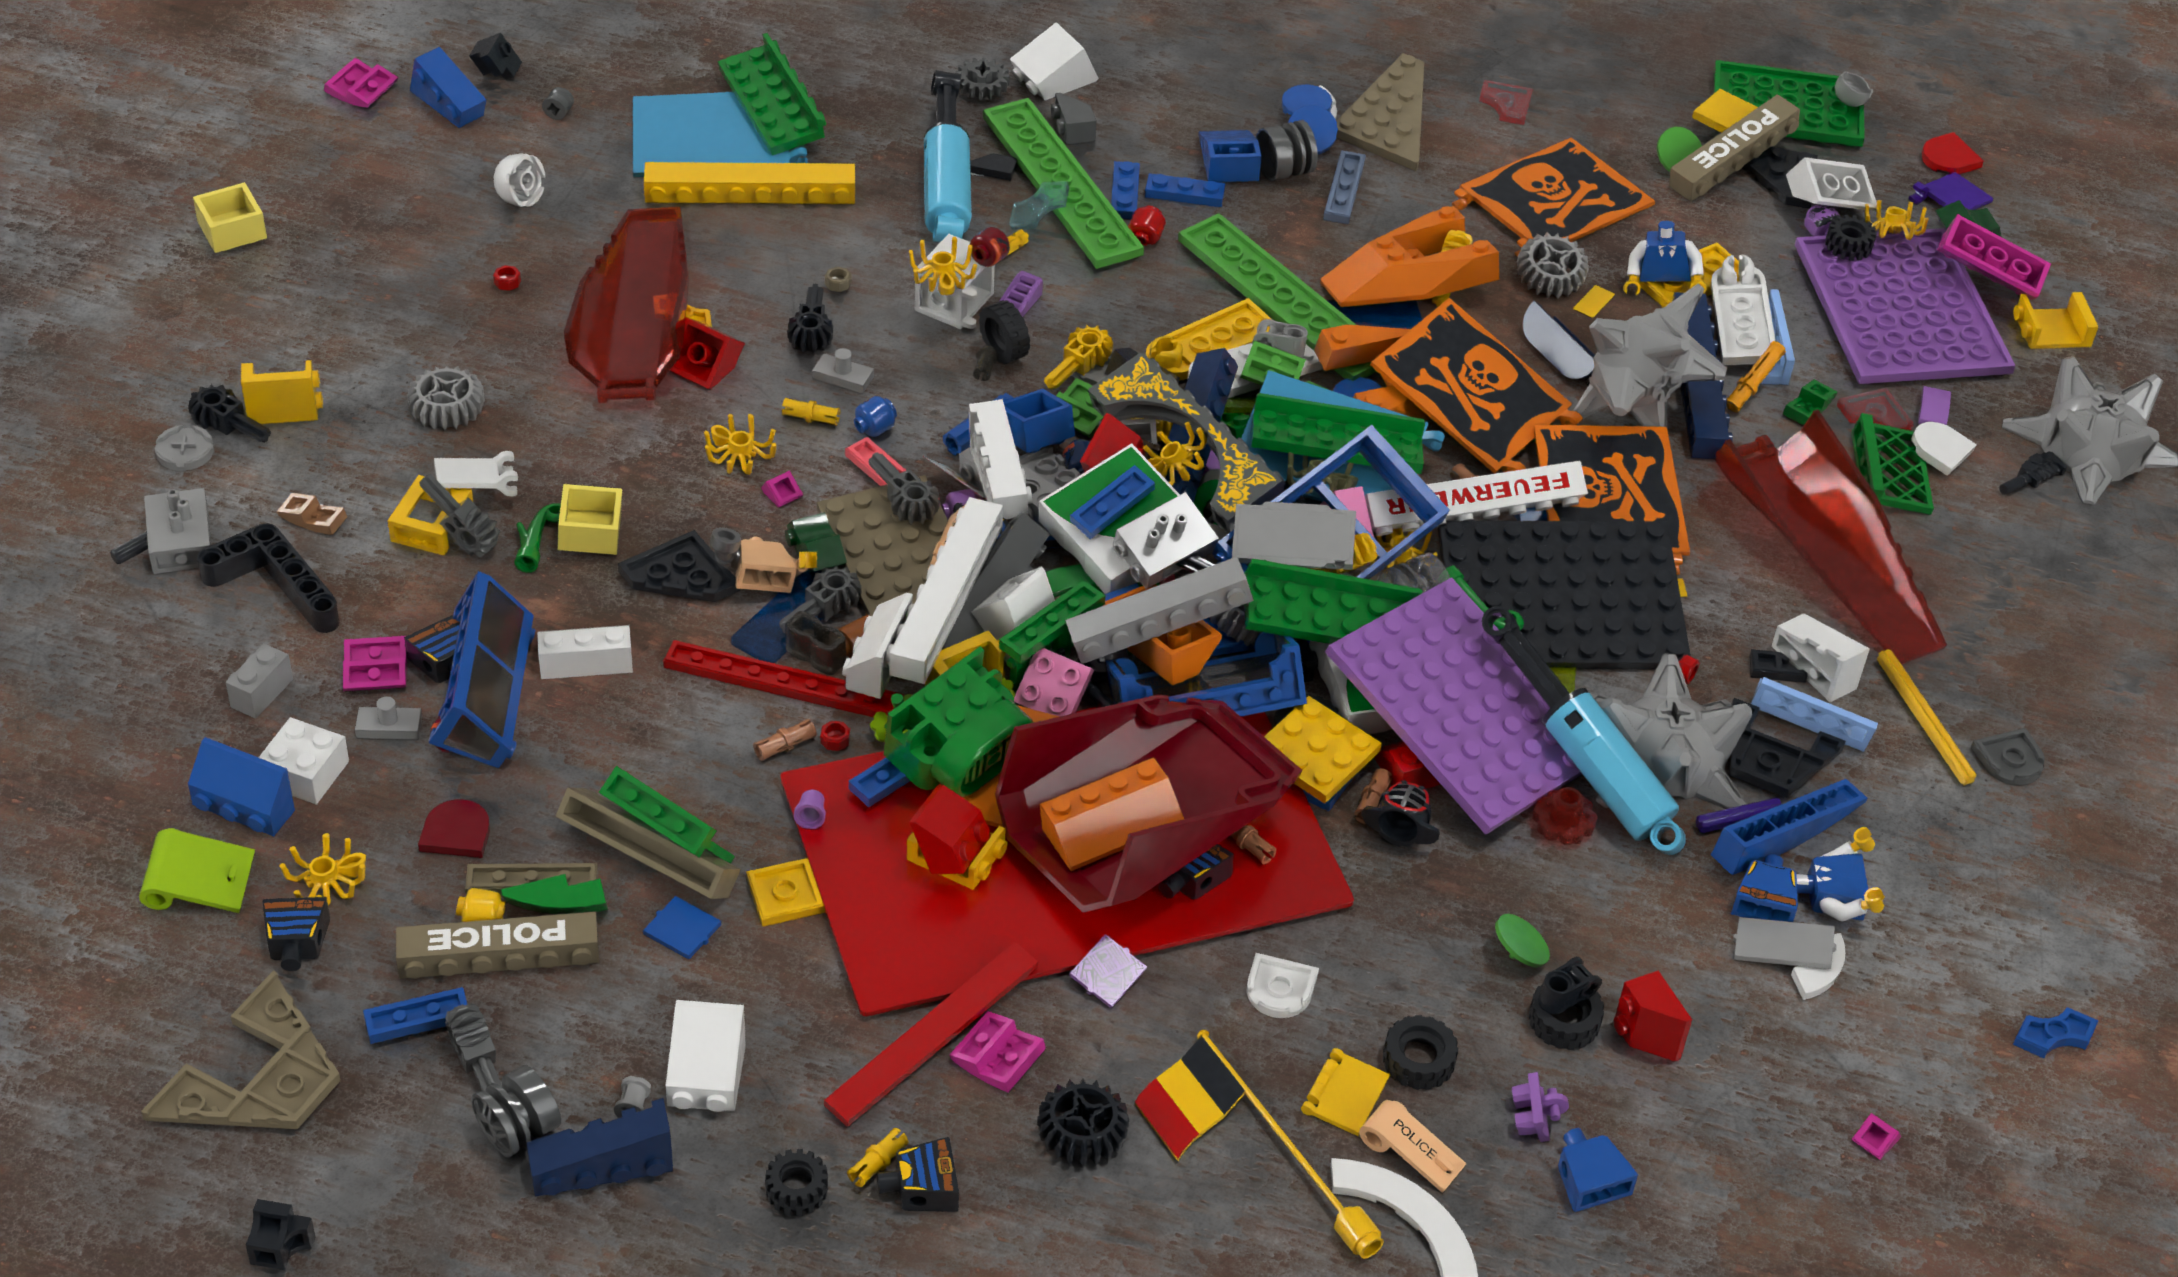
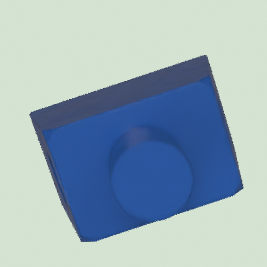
(1594, 1171)

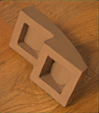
(307, 513)

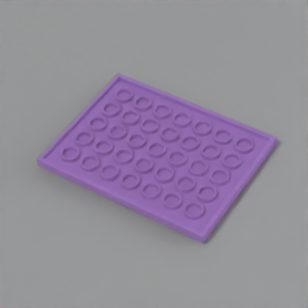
(1905, 311)
(1457, 703)

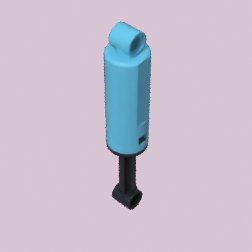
(946, 164)
(1594, 743)

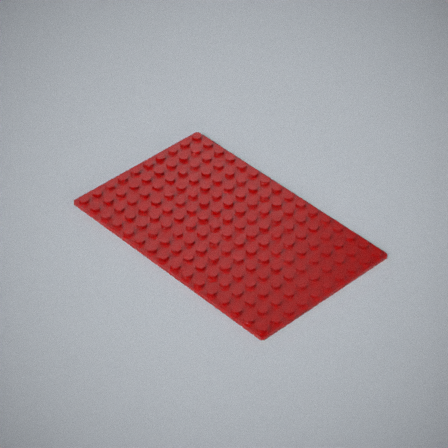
(922, 936)

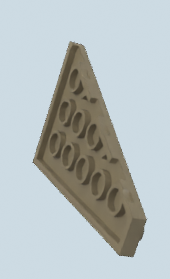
(1389, 114)

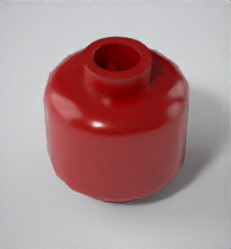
(1147, 224)

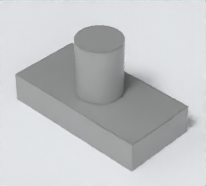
(843, 372)
(388, 721)

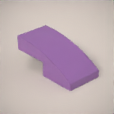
(1934, 405)

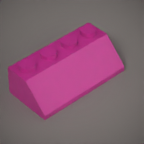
(1994, 257)

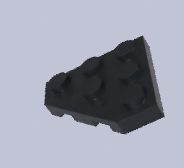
(1771, 172)
(680, 569)

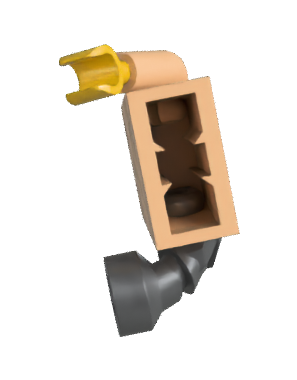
(759, 562)

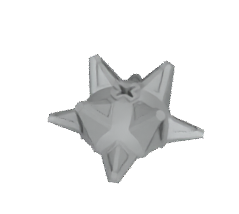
(1646, 362)
(2097, 431)
(1680, 738)

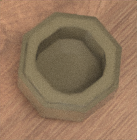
(838, 279)

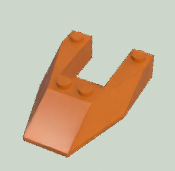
(1398, 269)
(1359, 344)

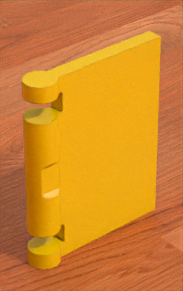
(1345, 1092)

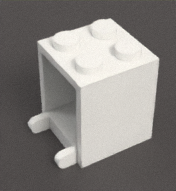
(963, 303)

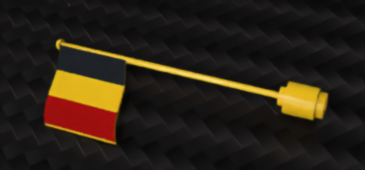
(1200, 1094)

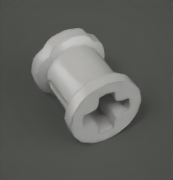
(633, 1094)

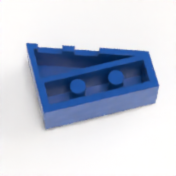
(446, 88)

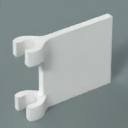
(477, 473)

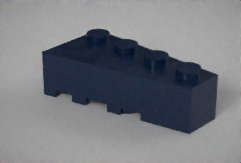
(603, 1152)

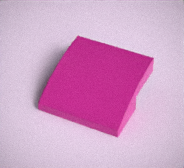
(360, 83)
(374, 663)
(997, 1051)

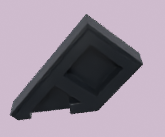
(994, 166)
(1774, 666)

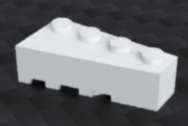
(997, 458)

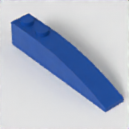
(1785, 826)

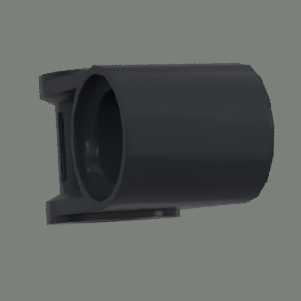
(1567, 986)

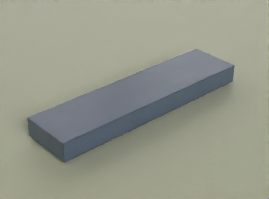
(1344, 187)

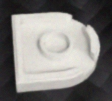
(1941, 446)
(1280, 986)

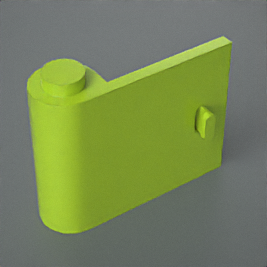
(195, 871)

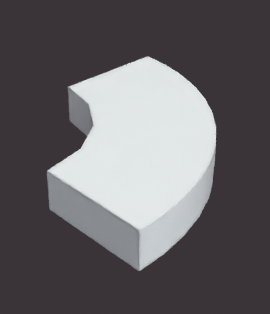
(1816, 981)

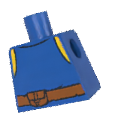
(1767, 891)

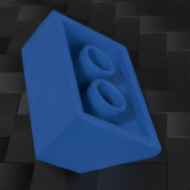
(241, 787)

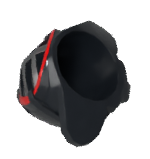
(1403, 815)

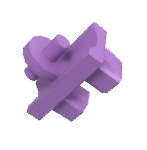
(1542, 1105)

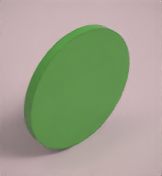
(1676, 145)
(1522, 940)

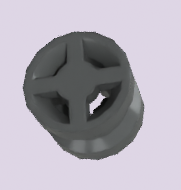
(558, 103)

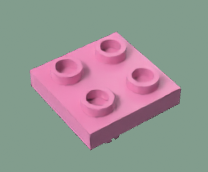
(1053, 684)

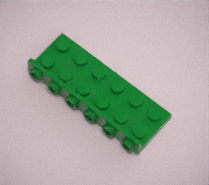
(773, 97)
(1324, 428)
(1316, 602)

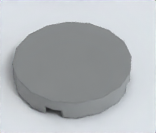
(184, 448)

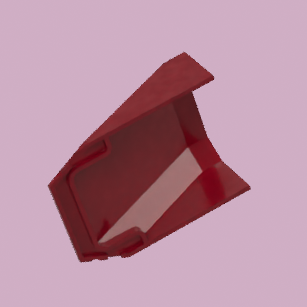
(1213, 760)

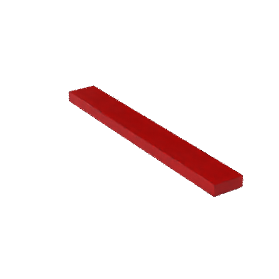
(773, 678)
(930, 1034)

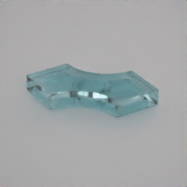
(1029, 212)

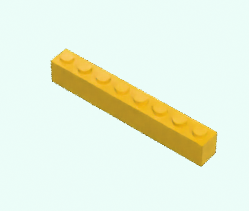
(749, 183)

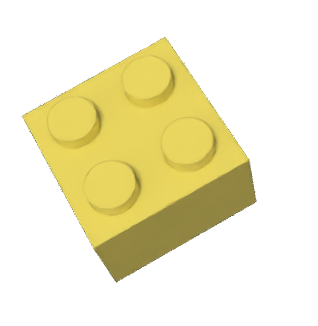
(230, 217)
(589, 519)

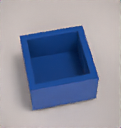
(1039, 420)

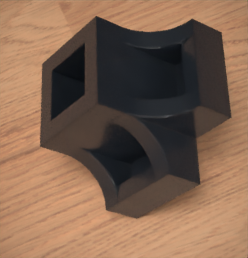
(495, 57)
(277, 1234)

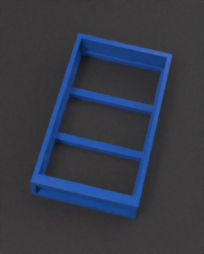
(1394, 472)

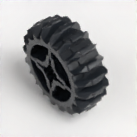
(1088, 1113)

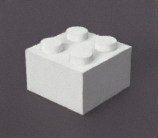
(311, 757)

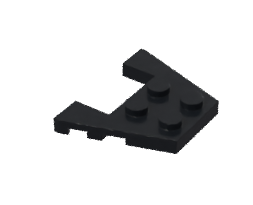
(1778, 764)

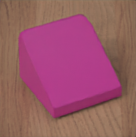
(782, 489)
(1876, 1136)

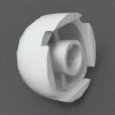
(519, 179)

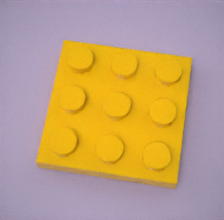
(1323, 747)

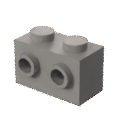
(259, 680)

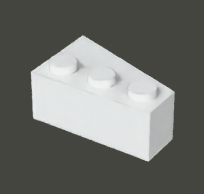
(1827, 655)

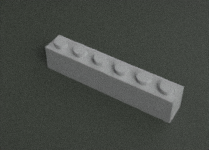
(1159, 610)

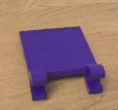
(1949, 190)

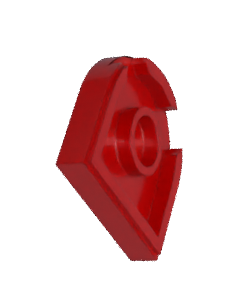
(1950, 155)

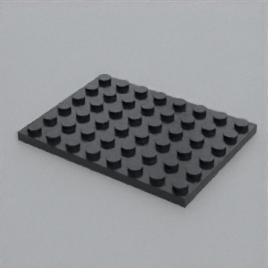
(1583, 587)

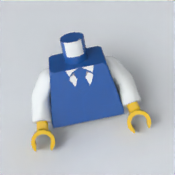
(1664, 258)
(1839, 881)

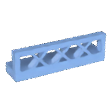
(1783, 368)
(1813, 713)

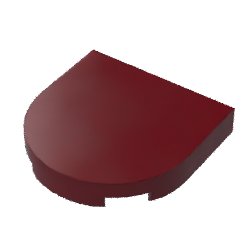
(456, 829)

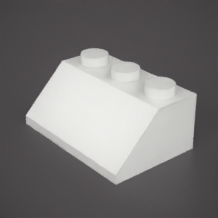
(1832, 184)
(584, 652)
(867, 669)

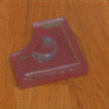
(1508, 100)
(1880, 405)

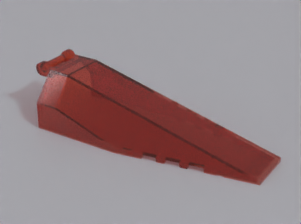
(632, 307)
(1838, 529)

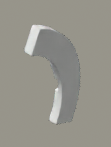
(1414, 1206)

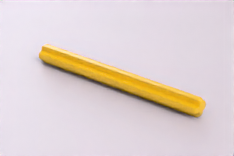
(1926, 717)

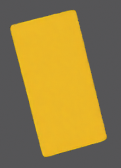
(1594, 301)

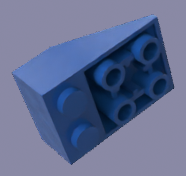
(1230, 155)

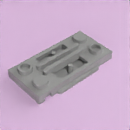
(1295, 535)

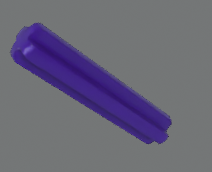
(1726, 817)

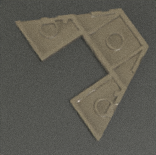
(281, 1092)

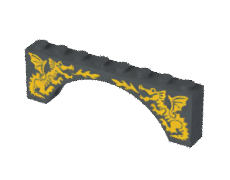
(1145, 391)

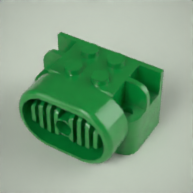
(956, 728)

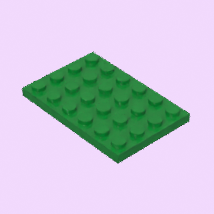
(1821, 111)

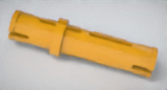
(1748, 385)

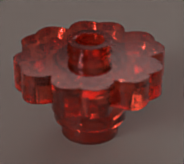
(1565, 816)

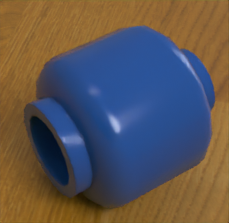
(875, 416)

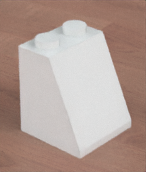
(1053, 64)
(1014, 603)
(705, 1055)

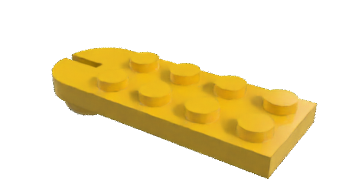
(1223, 329)

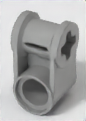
(1282, 336)

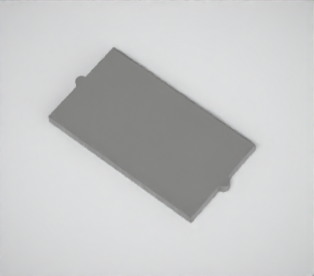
(1784, 943)

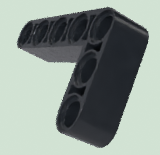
(270, 549)

